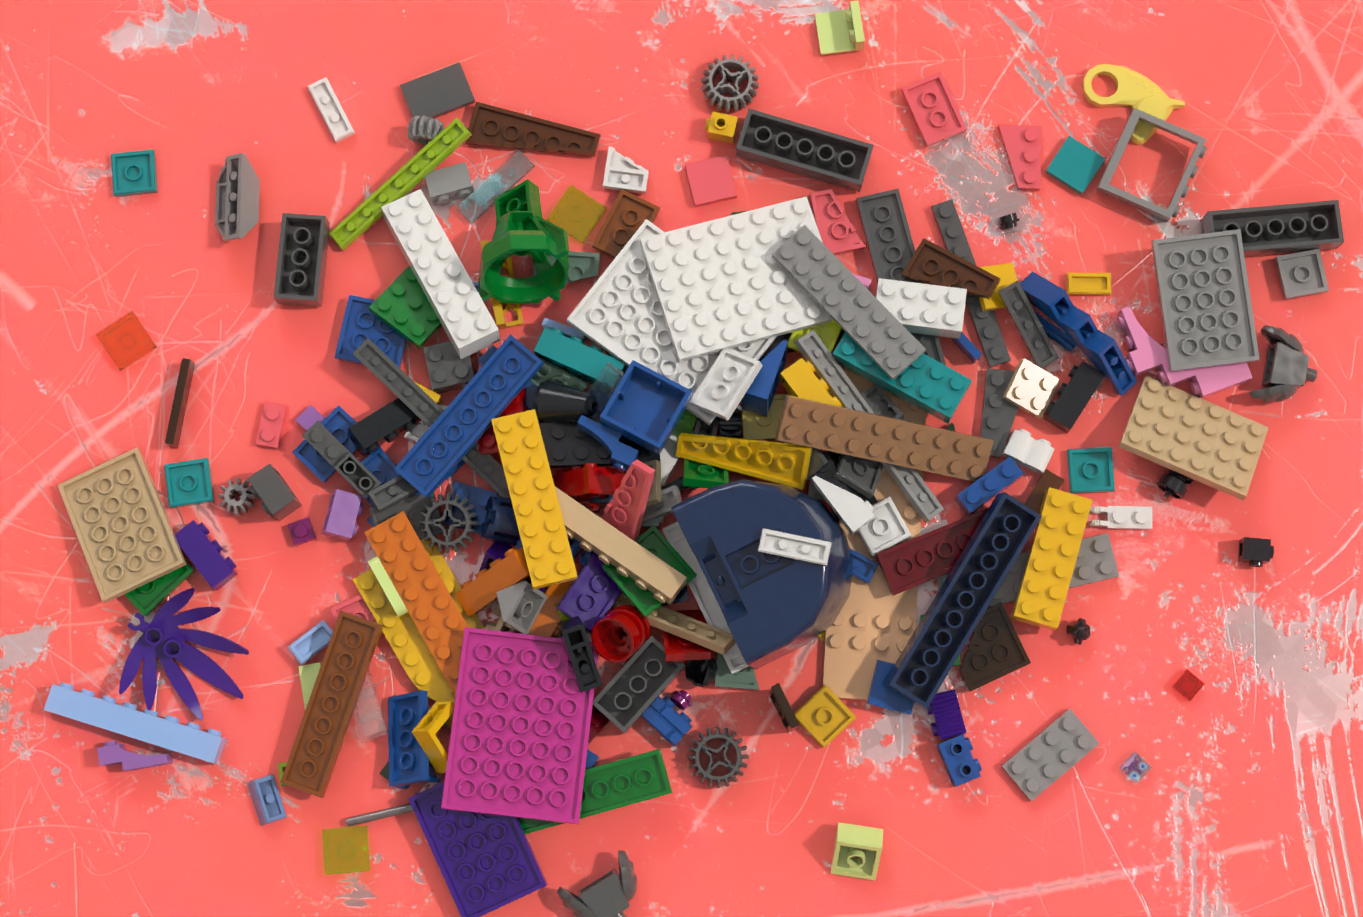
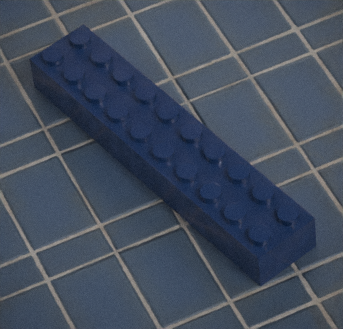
(962, 600)

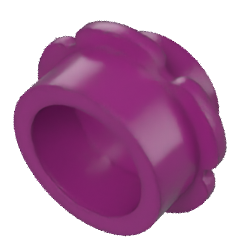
(681, 699)

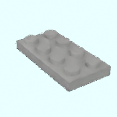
(1050, 755)

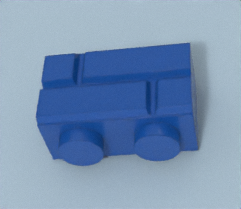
(667, 720)

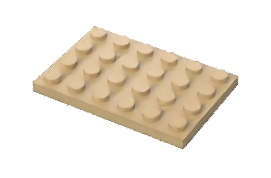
(1194, 437)
(121, 525)

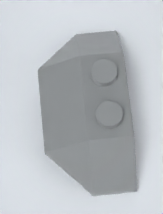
(236, 198)

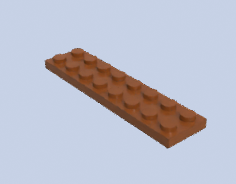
(331, 704)

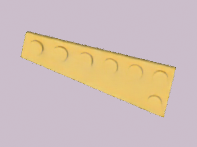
(761, 459)

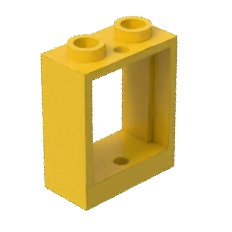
(428, 727)

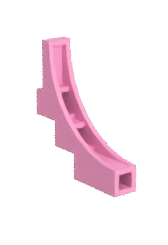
(1150, 355)

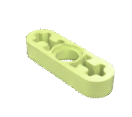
(387, 586)

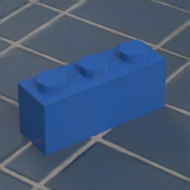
(989, 486)

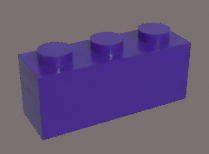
(206, 554)

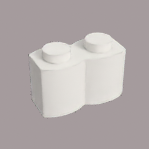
(1028, 451)

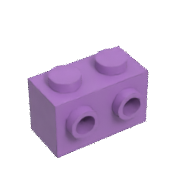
(342, 515)

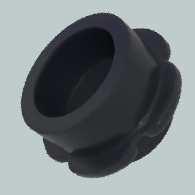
(1009, 220)

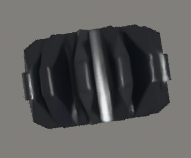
(732, 427)

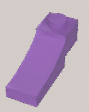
(115, 753)

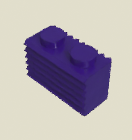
(946, 715)

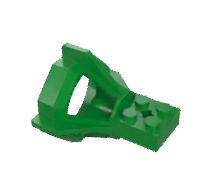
(523, 232)

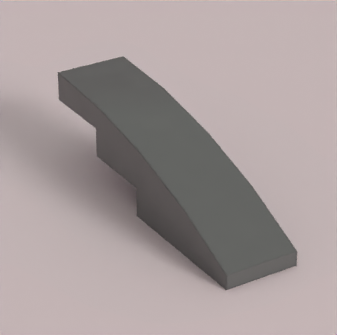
(881, 403)

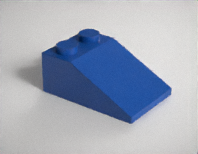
(763, 388)

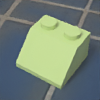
(857, 851)

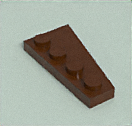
(942, 268)

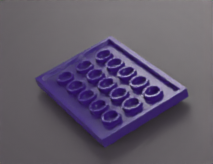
(479, 854)

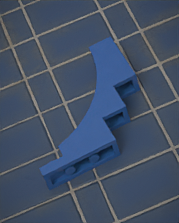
(1080, 327)

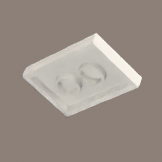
(726, 383)

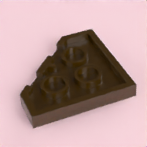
(992, 649)

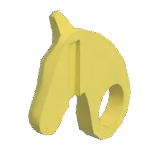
(1132, 91)

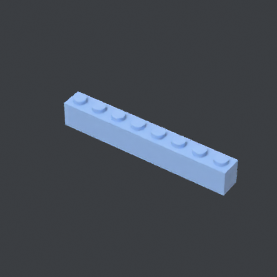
(135, 724)

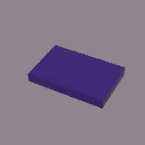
(590, 594)

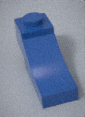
(610, 439)

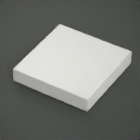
(885, 529)

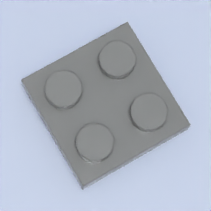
(1301, 274)

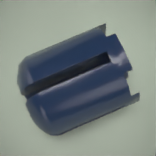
(500, 521)

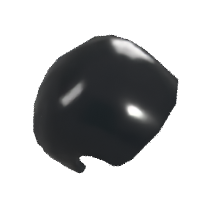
(701, 671)

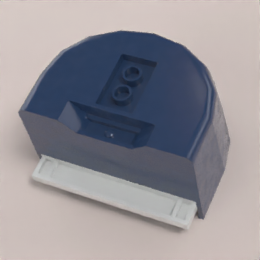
(756, 596)

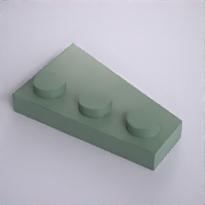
(581, 265)
(552, 372)
(741, 680)

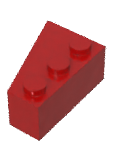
(588, 481)

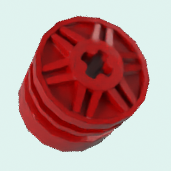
(620, 633)

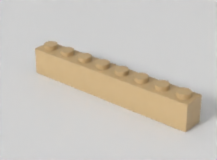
(620, 550)

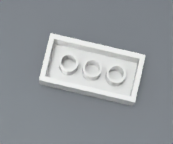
(924, 306)

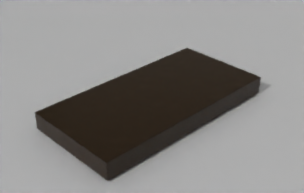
(783, 708)

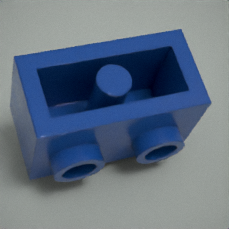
(959, 760)

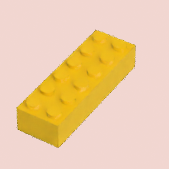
(1051, 559)

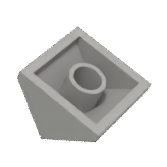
(521, 605)

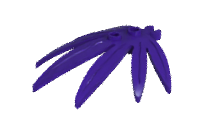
(167, 641)

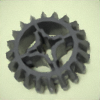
(448, 512)
(728, 741)

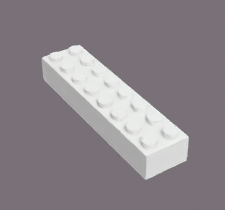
(440, 274)

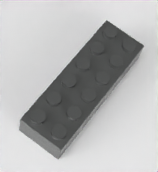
(804, 150)
(1281, 227)

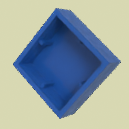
(646, 407)

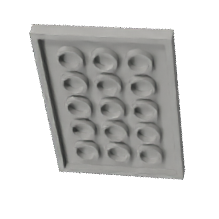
(1205, 300)

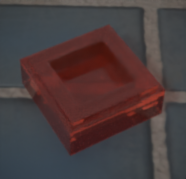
(1188, 685)

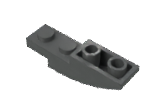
(341, 459)

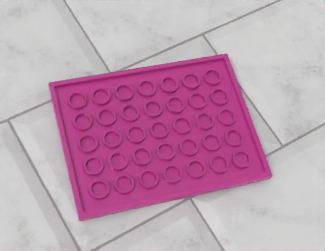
(517, 729)

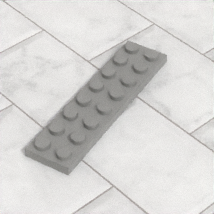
(849, 302)
(1093, 564)

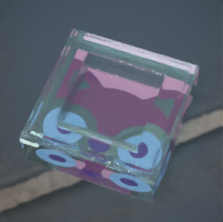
(1135, 767)

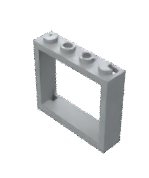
(1181, 189)

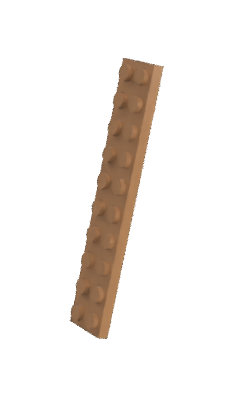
(883, 439)

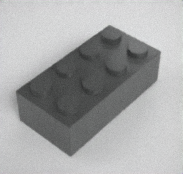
(302, 259)
(637, 685)

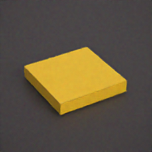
(1007, 276)
(824, 716)

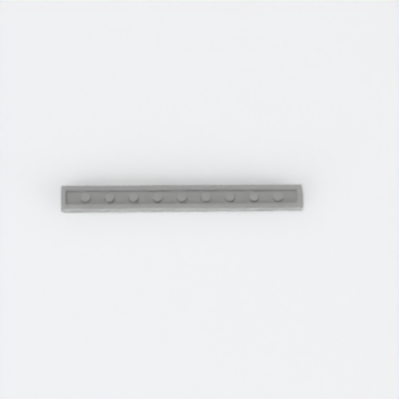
(841, 386)

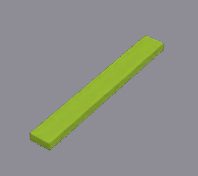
(400, 183)

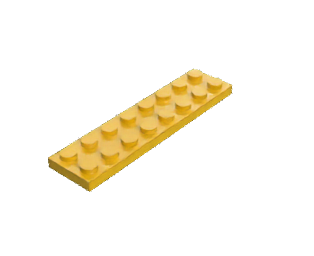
(534, 499)

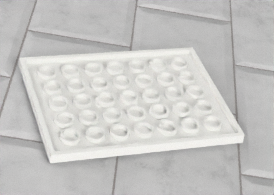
(725, 285)
(629, 323)

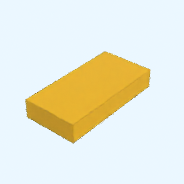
(1088, 284)

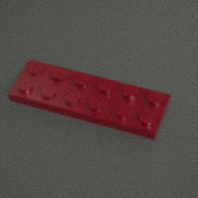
(927, 554)

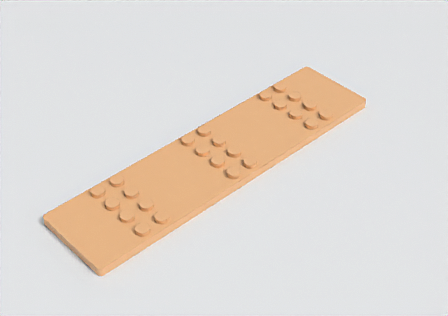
(872, 620)

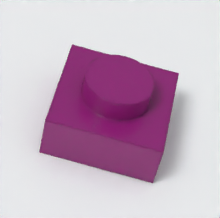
(302, 531)

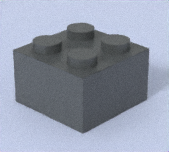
(446, 368)
(274, 491)

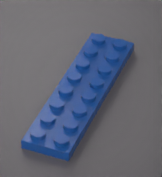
(469, 416)

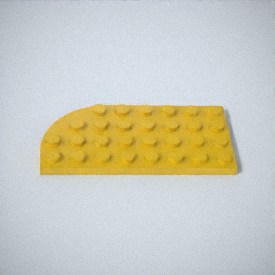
(405, 636)

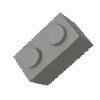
(449, 183)

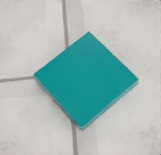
(1075, 165)
(134, 173)
(1090, 470)
(189, 483)

